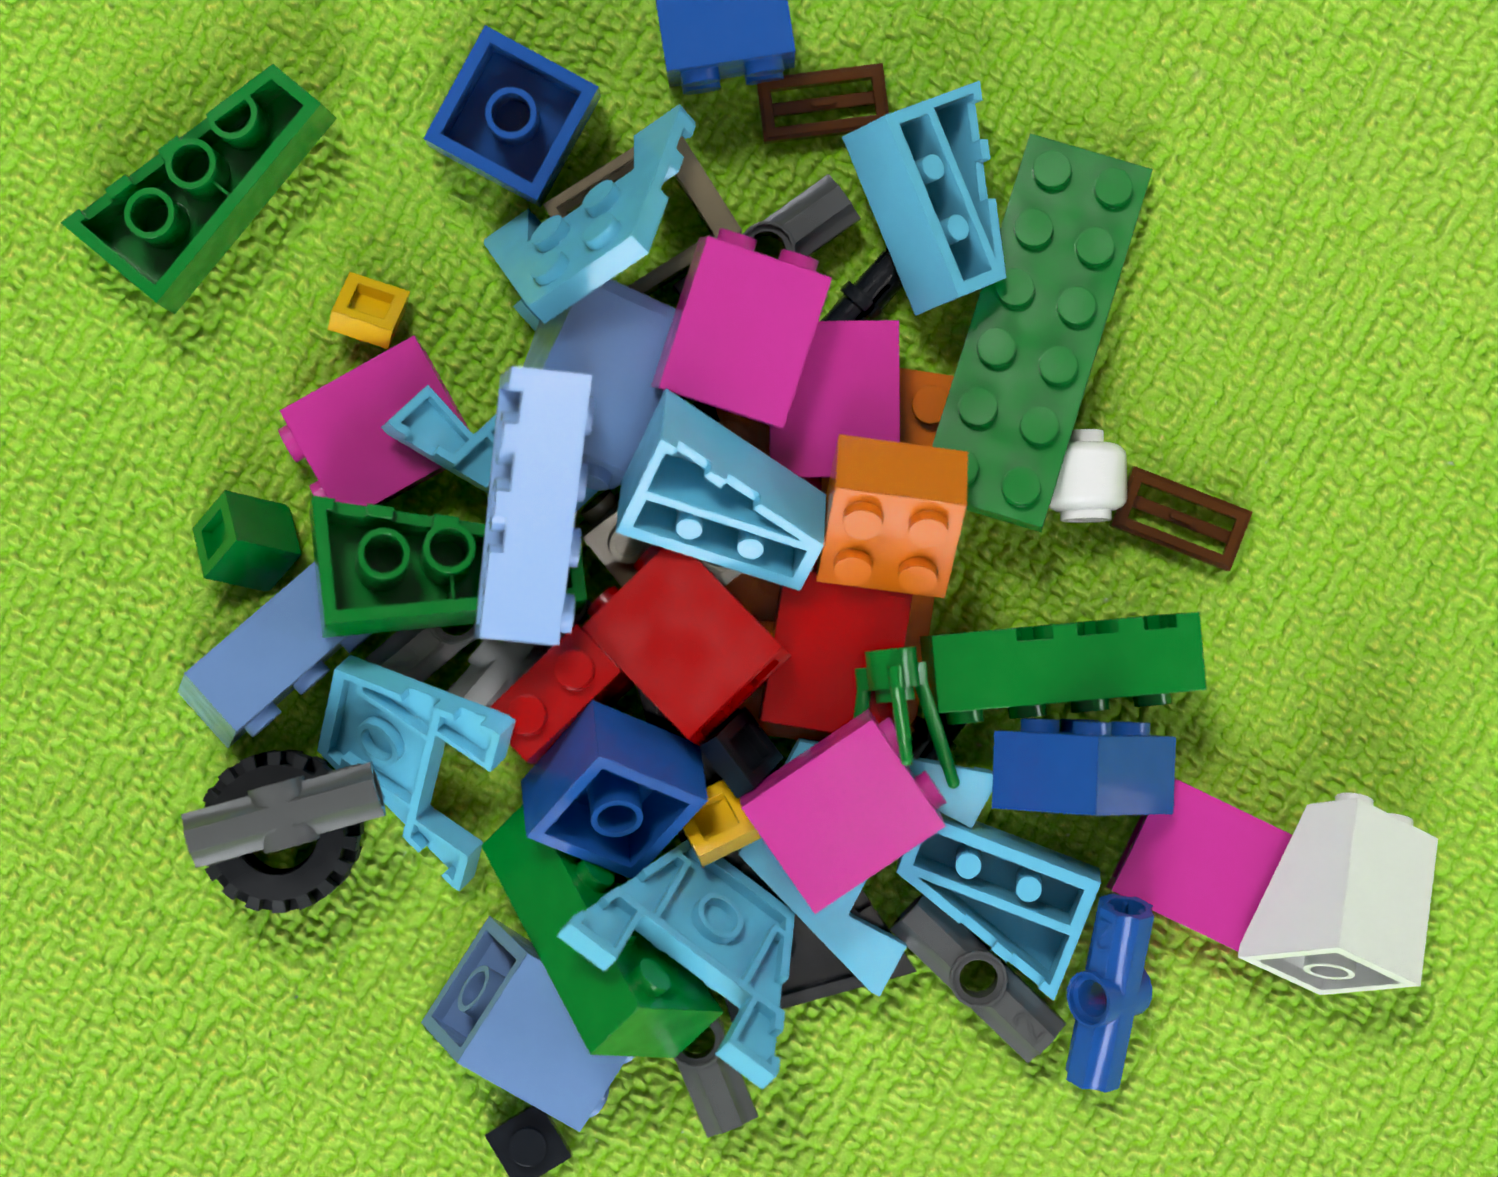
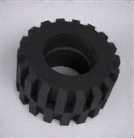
(288, 887)

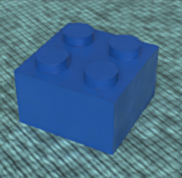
(724, 41)
(512, 116)
(1084, 768)
(613, 790)

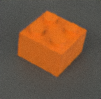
(893, 516)

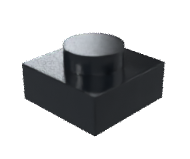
(741, 752)
(528, 1143)

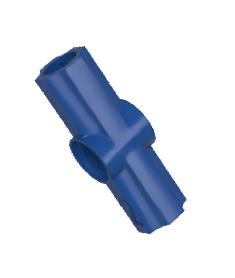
(1109, 992)

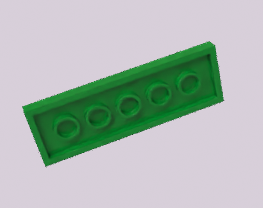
(1040, 326)

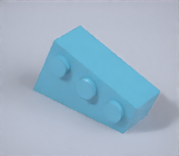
(931, 196)
(719, 498)
(1008, 893)

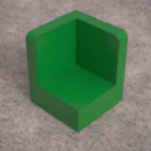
(246, 541)

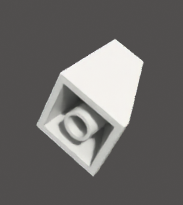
(1347, 901)

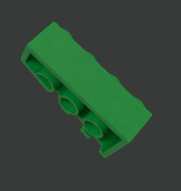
(203, 188)
(399, 569)
(1064, 664)
(643, 999)

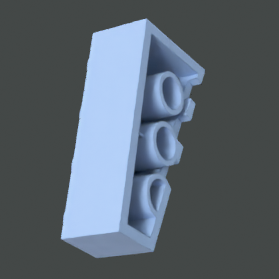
(533, 506)

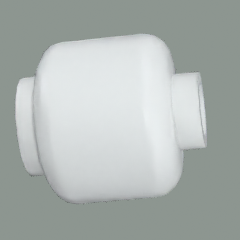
(1090, 479)

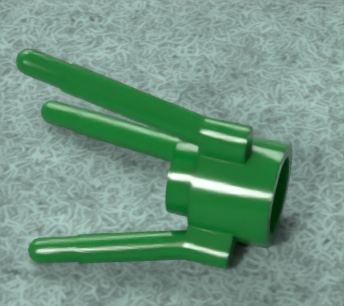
(893, 678)

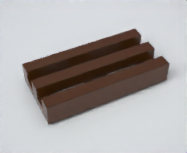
(821, 78)
(1231, 538)

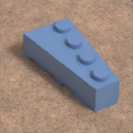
(263, 662)

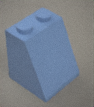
(619, 342)
(513, 1029)

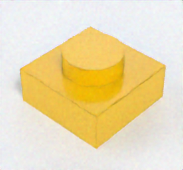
(368, 310)
(719, 826)

